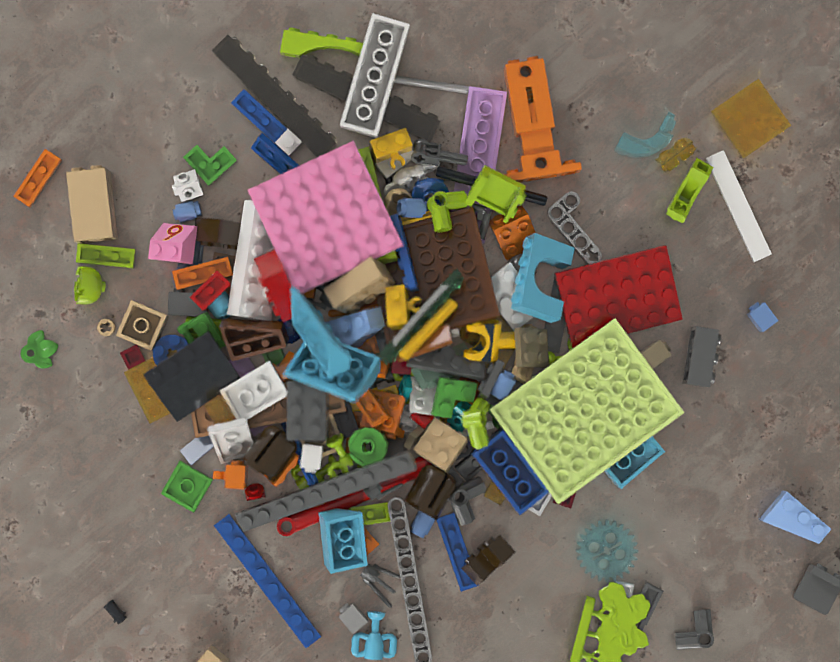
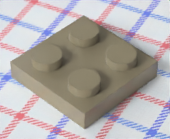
(531, 347)

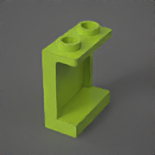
(497, 192)

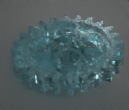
(598, 535)

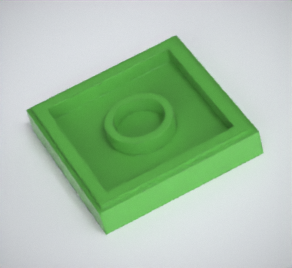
(187, 486)

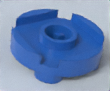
(428, 186)
(162, 346)

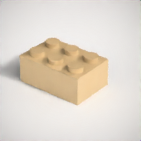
(359, 286)

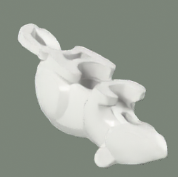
(408, 176)

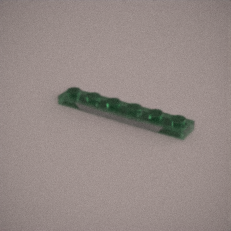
(439, 297)

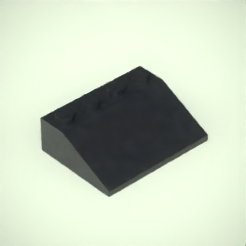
(192, 376)

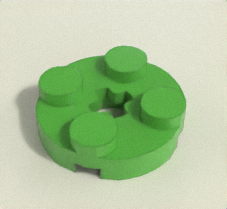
(357, 447)

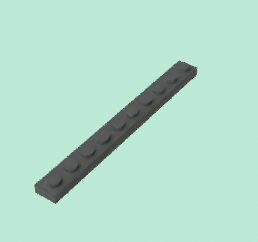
(326, 490)

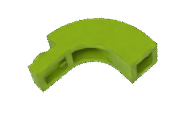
(688, 190)

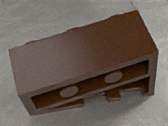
(252, 337)

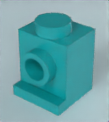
(456, 420)

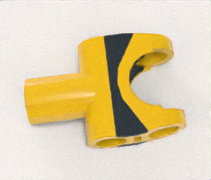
(490, 341)

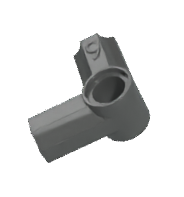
(462, 506)
(703, 625)

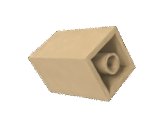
(92, 204)

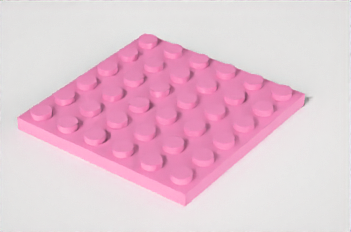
(325, 217)

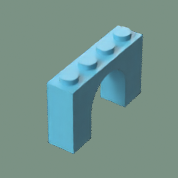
(527, 296)

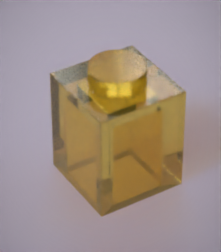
(219, 410)

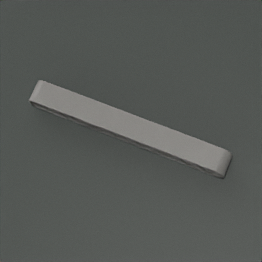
(409, 571)

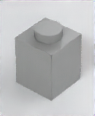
(352, 617)

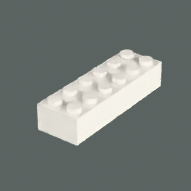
(374, 76)
(246, 293)

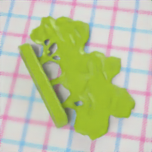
(618, 630)

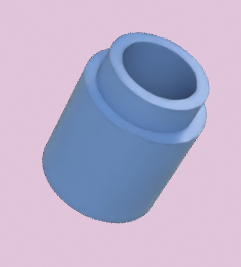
(411, 207)
(187, 211)
(503, 384)
(421, 524)

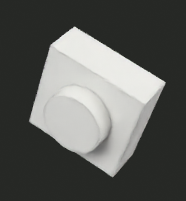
(288, 142)

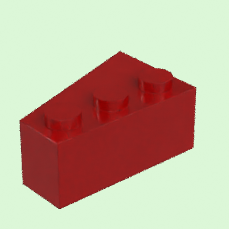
(277, 282)

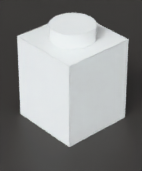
(311, 457)

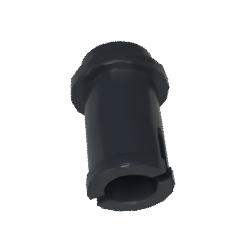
(115, 612)

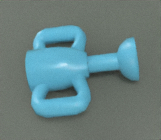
(374, 640)

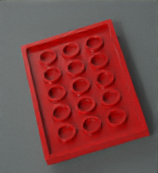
(628, 288)

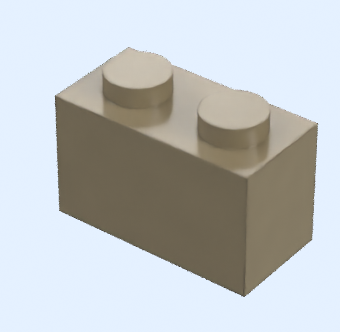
(656, 353)

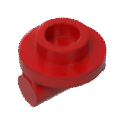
(254, 491)

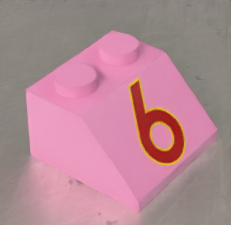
(173, 243)

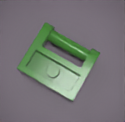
(201, 325)

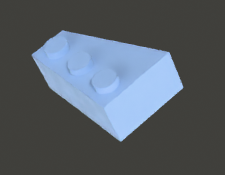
(358, 326)
(795, 518)

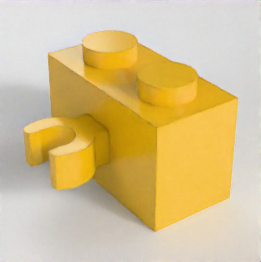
(391, 147)
(399, 306)

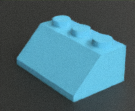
(342, 539)

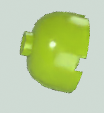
(88, 285)

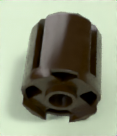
(270, 452)
(431, 491)

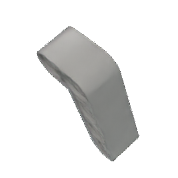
(577, 231)

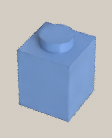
(761, 316)

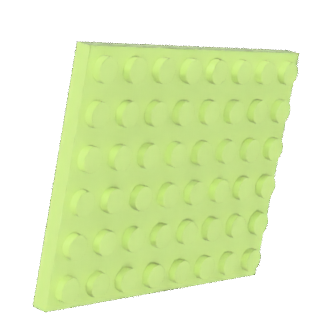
(586, 411)

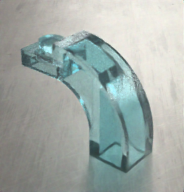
(643, 148)

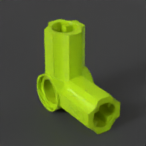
(440, 213)
(475, 422)

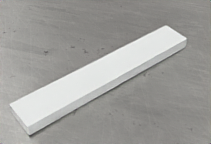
(738, 206)

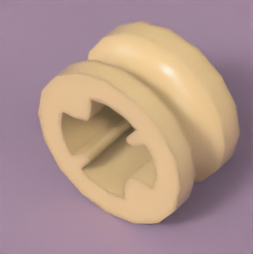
(107, 333)

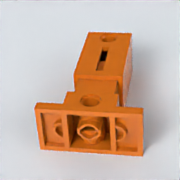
(533, 122)

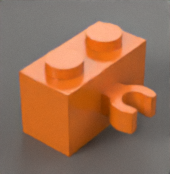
(235, 475)

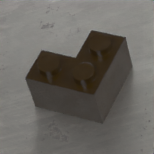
(218, 232)
(488, 558)

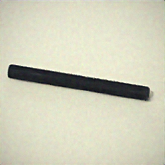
(468, 179)

